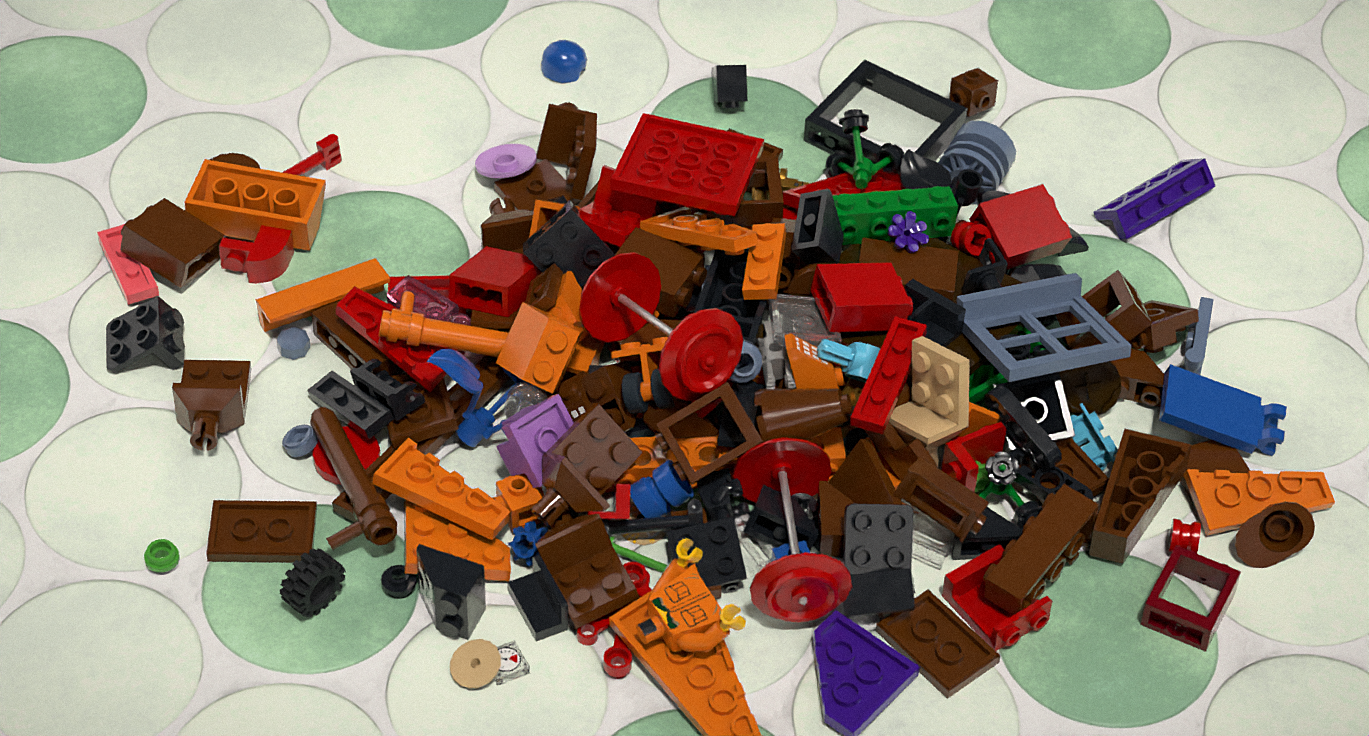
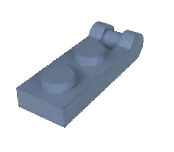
(1197, 340)

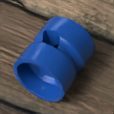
(657, 493)

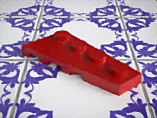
(364, 315)

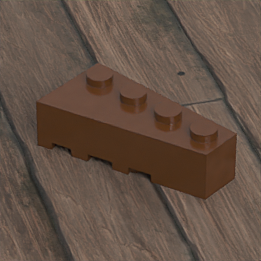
(1136, 490)
(1041, 550)

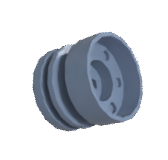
(982, 149)

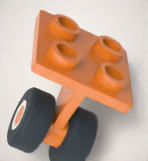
(645, 386)

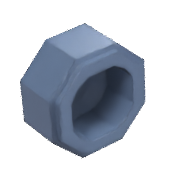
(293, 343)

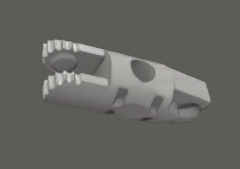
(774, 360)

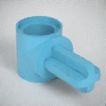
(854, 359)

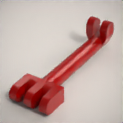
(327, 155)

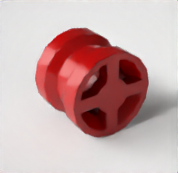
(964, 233)
(1184, 535)

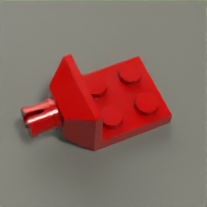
(615, 213)

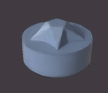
(300, 440)

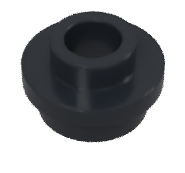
(398, 588)

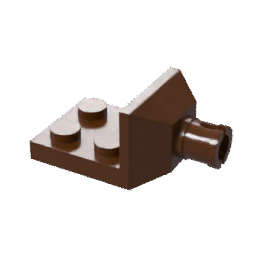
(570, 140)
(506, 227)
(211, 398)
(584, 466)
(586, 567)

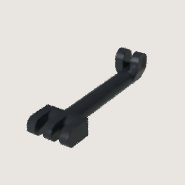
(694, 517)

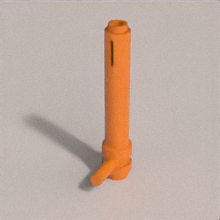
(417, 330)

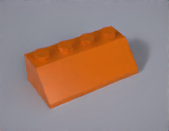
(244, 198)

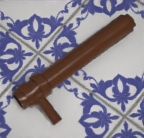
(369, 509)

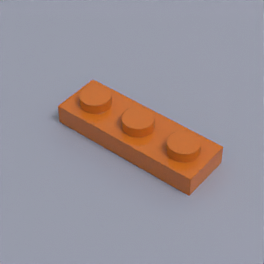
(764, 262)

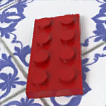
(844, 184)

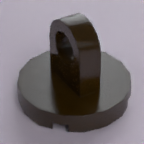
(1093, 385)

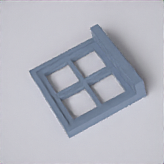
(1025, 304)

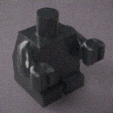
(718, 493)

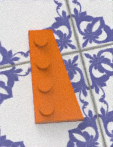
(697, 230)
(430, 486)
(1230, 499)

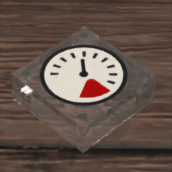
(512, 663)

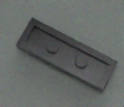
(351, 404)

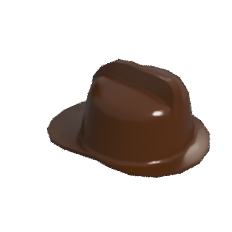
(1274, 534)

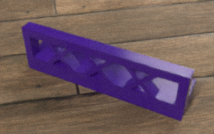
(1157, 197)

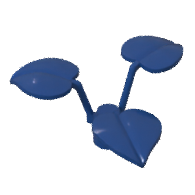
(477, 423)

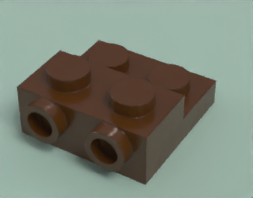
(1166, 321)

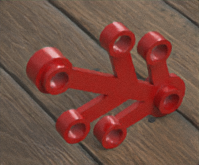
(619, 652)

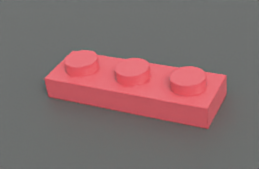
(132, 276)

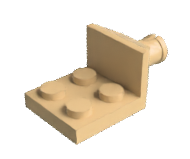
(938, 397)

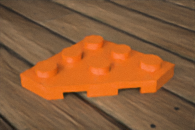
(449, 537)

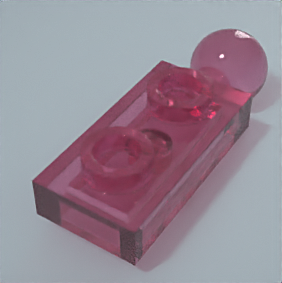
(427, 302)

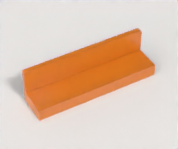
(303, 299)

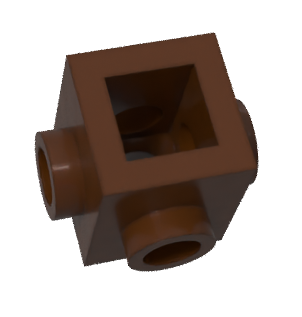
(974, 91)

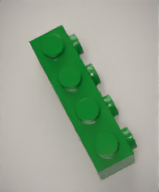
(871, 213)

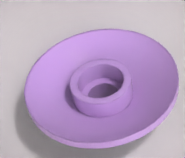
(505, 160)

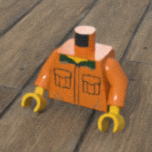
(685, 609)

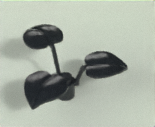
(921, 172)

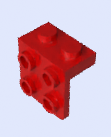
(965, 450)

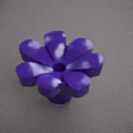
(907, 232)

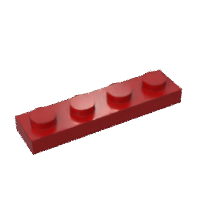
(887, 376)

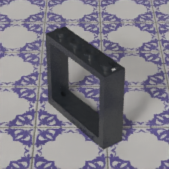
(896, 88)

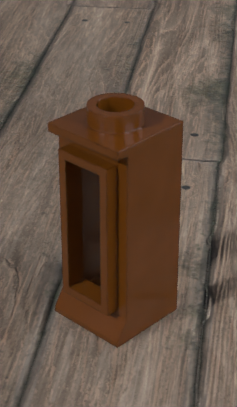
(942, 499)

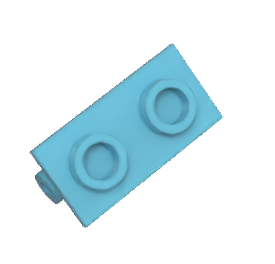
(1088, 428)

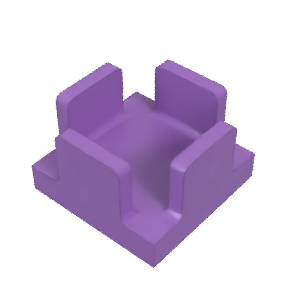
(531, 435)

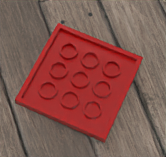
(687, 164)

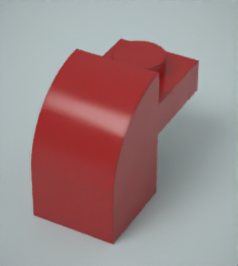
(261, 260)

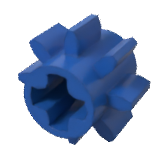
(521, 541)

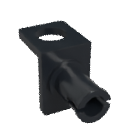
(989, 275)

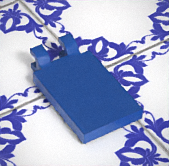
(1220, 412)

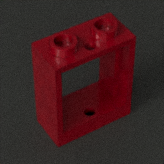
(1194, 628)

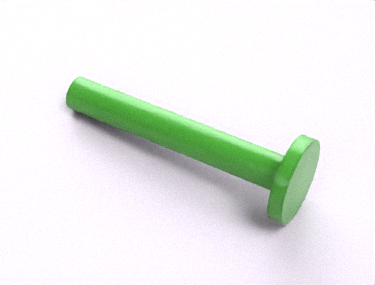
(638, 557)

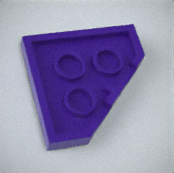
(856, 674)

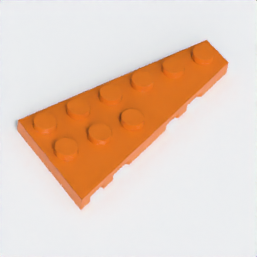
(698, 682)

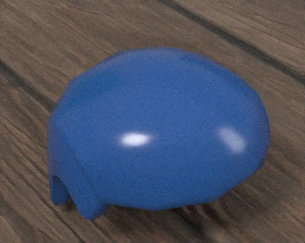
(563, 61)

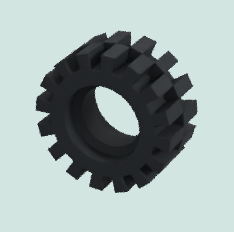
(312, 582)

